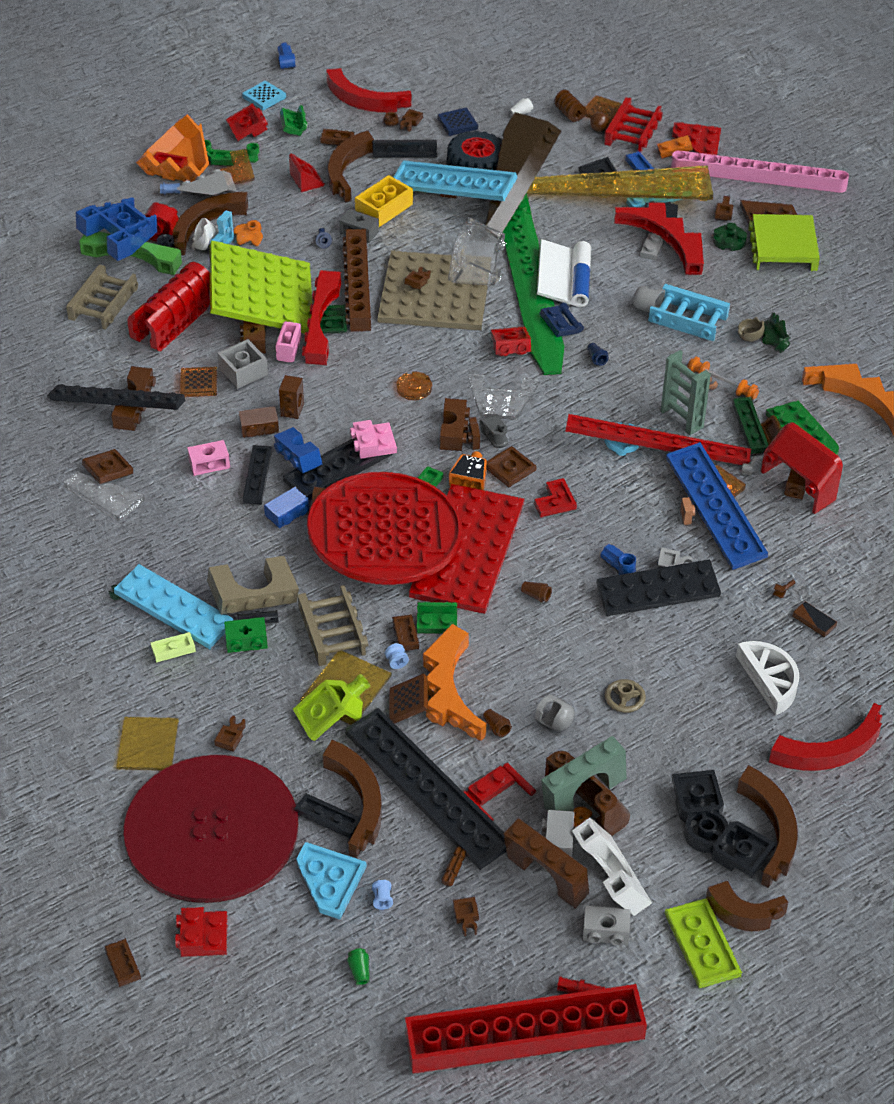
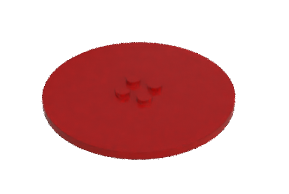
(384, 528)

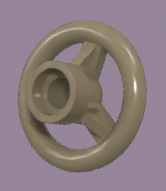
(626, 691)

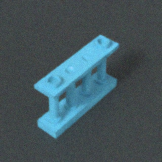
(693, 301)

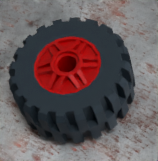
(474, 150)

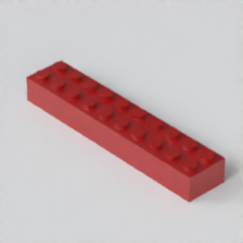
(525, 1028)

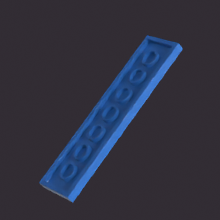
(717, 506)

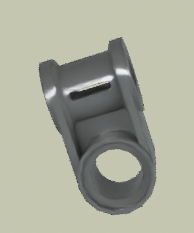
(494, 430)

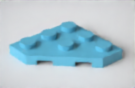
(329, 877)

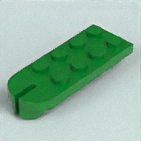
(798, 414)

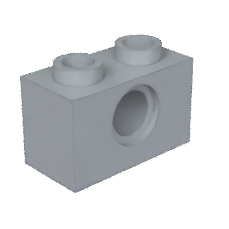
(615, 918)

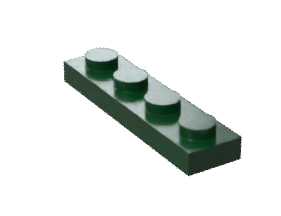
(750, 424)

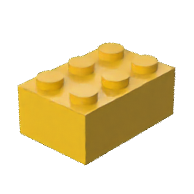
(385, 199)

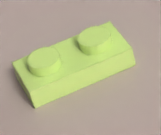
(173, 647)

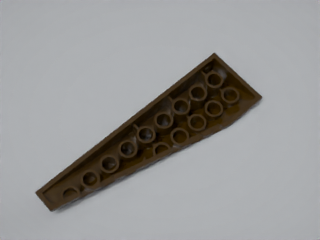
(522, 151)

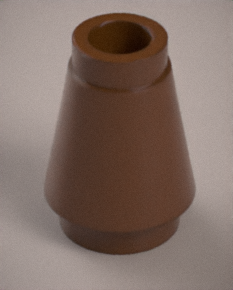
(538, 591)
(498, 724)

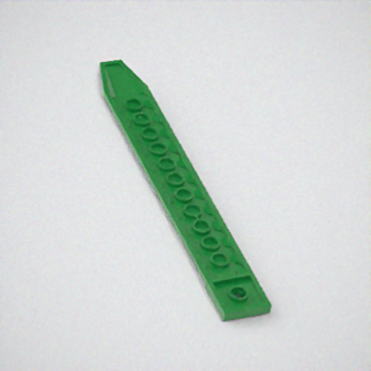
(523, 259)

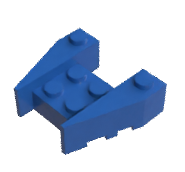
(125, 223)

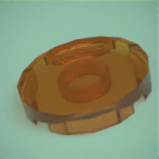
(414, 386)

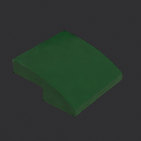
(334, 319)

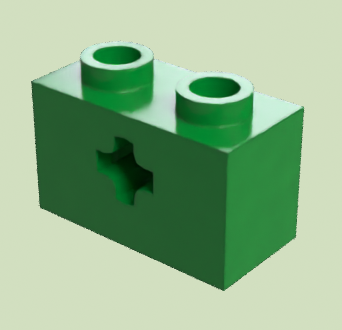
(246, 635)

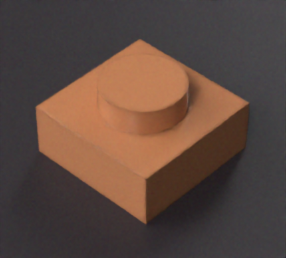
(687, 511)

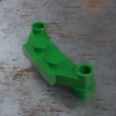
(223, 157)

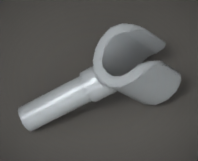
(748, 468)

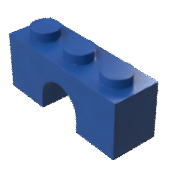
(292, 447)

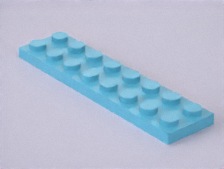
(456, 180)

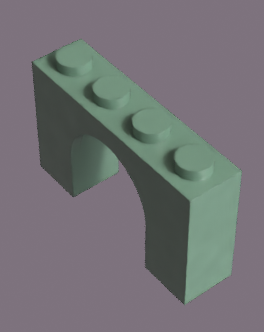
(604, 759)

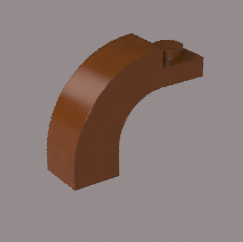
(742, 914)

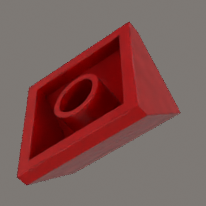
(304, 174)

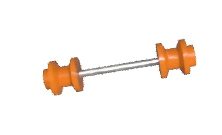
(742, 388)

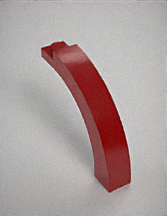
(363, 98)
(829, 754)

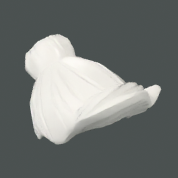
(203, 234)

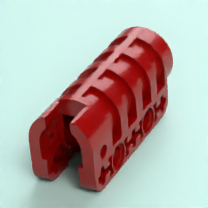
(172, 307)

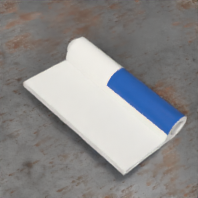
(564, 272)

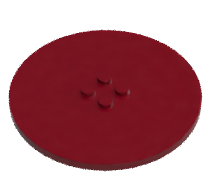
(211, 828)

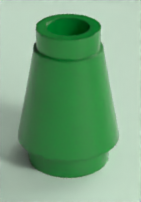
(359, 964)

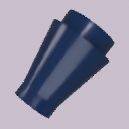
(598, 355)

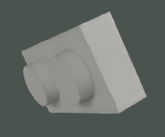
(652, 246)

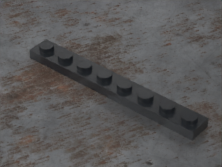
(117, 397)

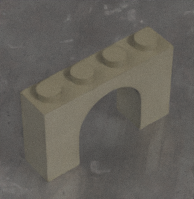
(234, 598)

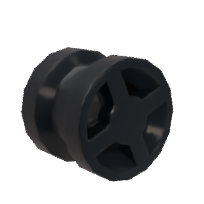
(166, 240)

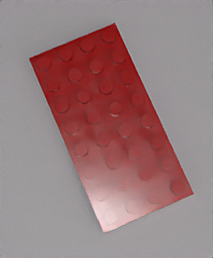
(486, 535)

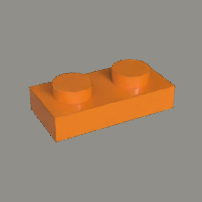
(668, 147)

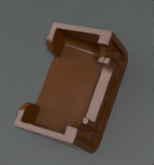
(612, 812)

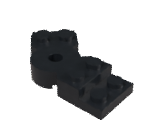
(701, 808)

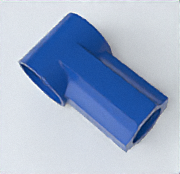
(286, 58)
(623, 562)

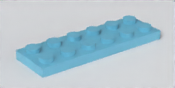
(173, 605)

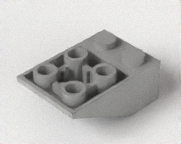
(215, 184)

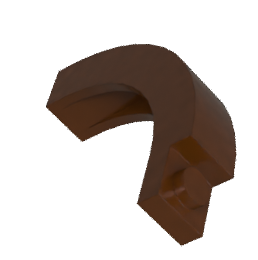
(344, 155)
(210, 209)
(359, 774)
(777, 808)

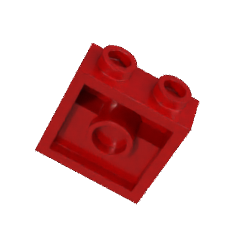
(247, 121)
(511, 341)
(201, 932)

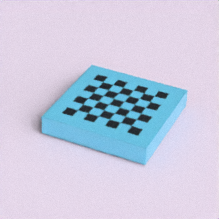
(264, 95)

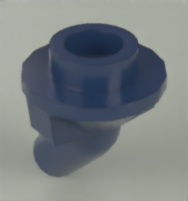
(323, 239)

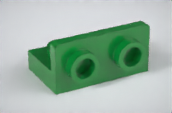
(435, 617)

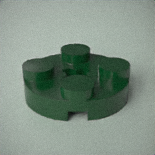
(729, 237)

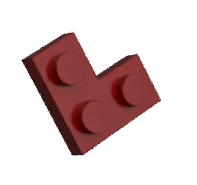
(559, 500)

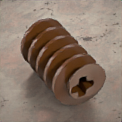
(570, 106)

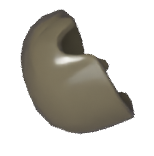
(751, 329)

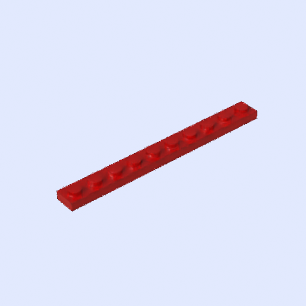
(654, 439)

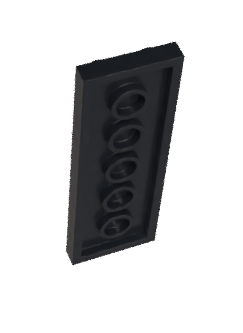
(335, 466)
(658, 587)

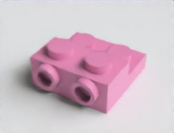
(373, 439)

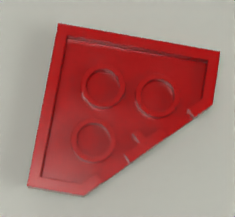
(703, 138)

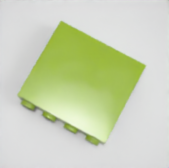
(784, 239)

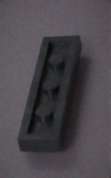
(405, 148)
(257, 475)

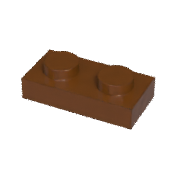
(335, 137)

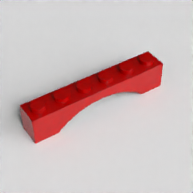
(327, 290)

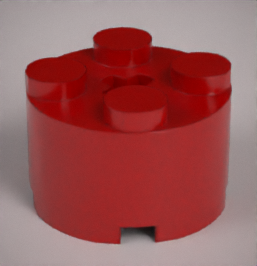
(166, 219)

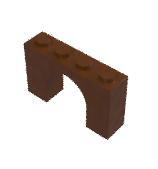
(527, 845)

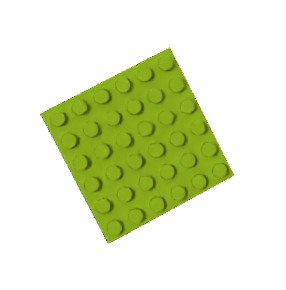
(259, 286)

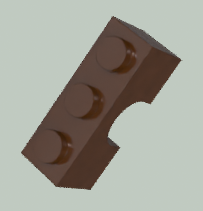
(454, 424)

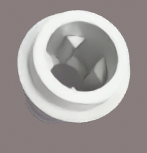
(523, 106)

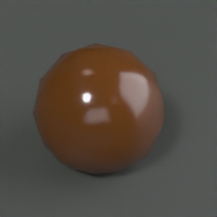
(599, 121)

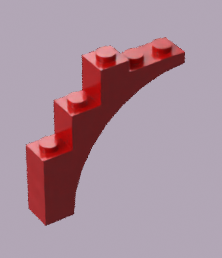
(671, 230)

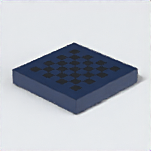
(457, 121)

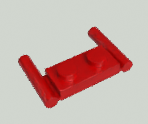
(495, 783)

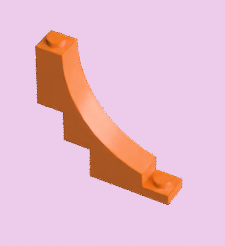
(848, 381)

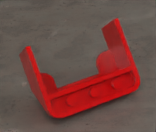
(809, 459)

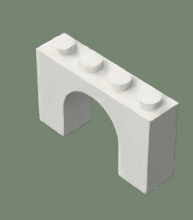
(622, 881)

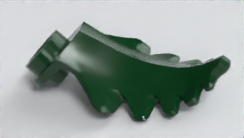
(776, 333)

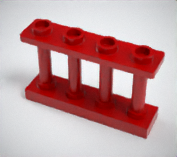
(621, 117)

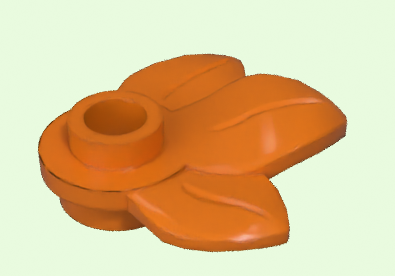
(246, 233)

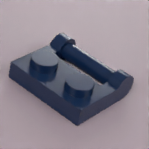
(557, 323)

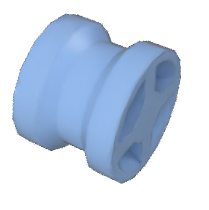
(396, 656)

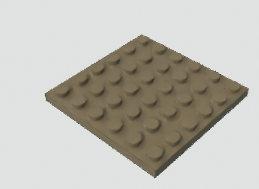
(437, 302)

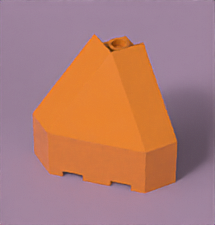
(182, 139)

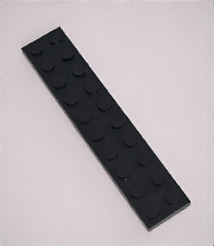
(428, 788)

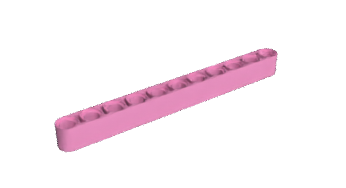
(765, 171)

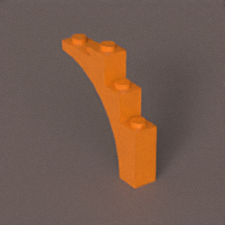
(446, 703)

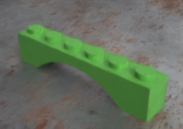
(163, 258)

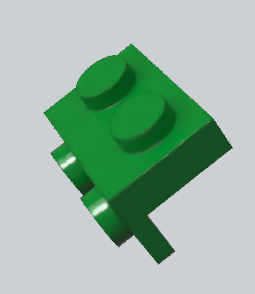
(293, 121)

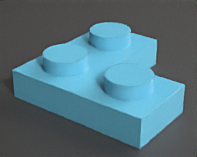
(225, 228)

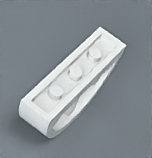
(747, 655)

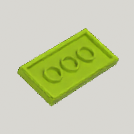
(703, 943)

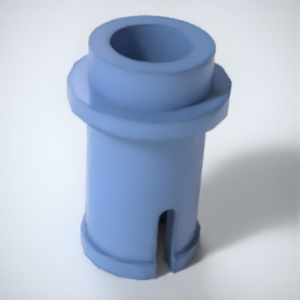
(169, 188)

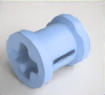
(382, 894)

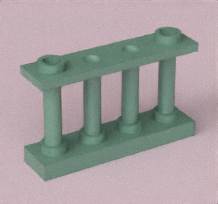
(698, 392)

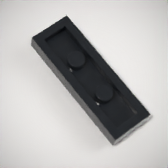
(327, 815)

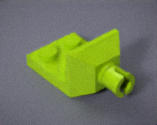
(329, 703)

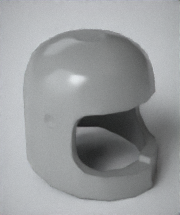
(646, 297)
(560, 715)

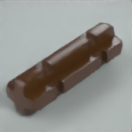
(453, 867)

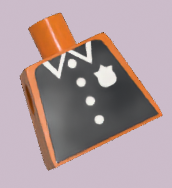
(469, 471)

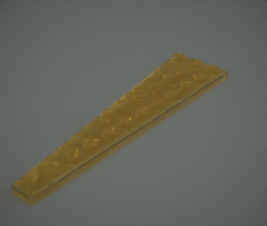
(652, 183)

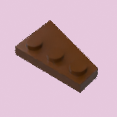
(754, 207)

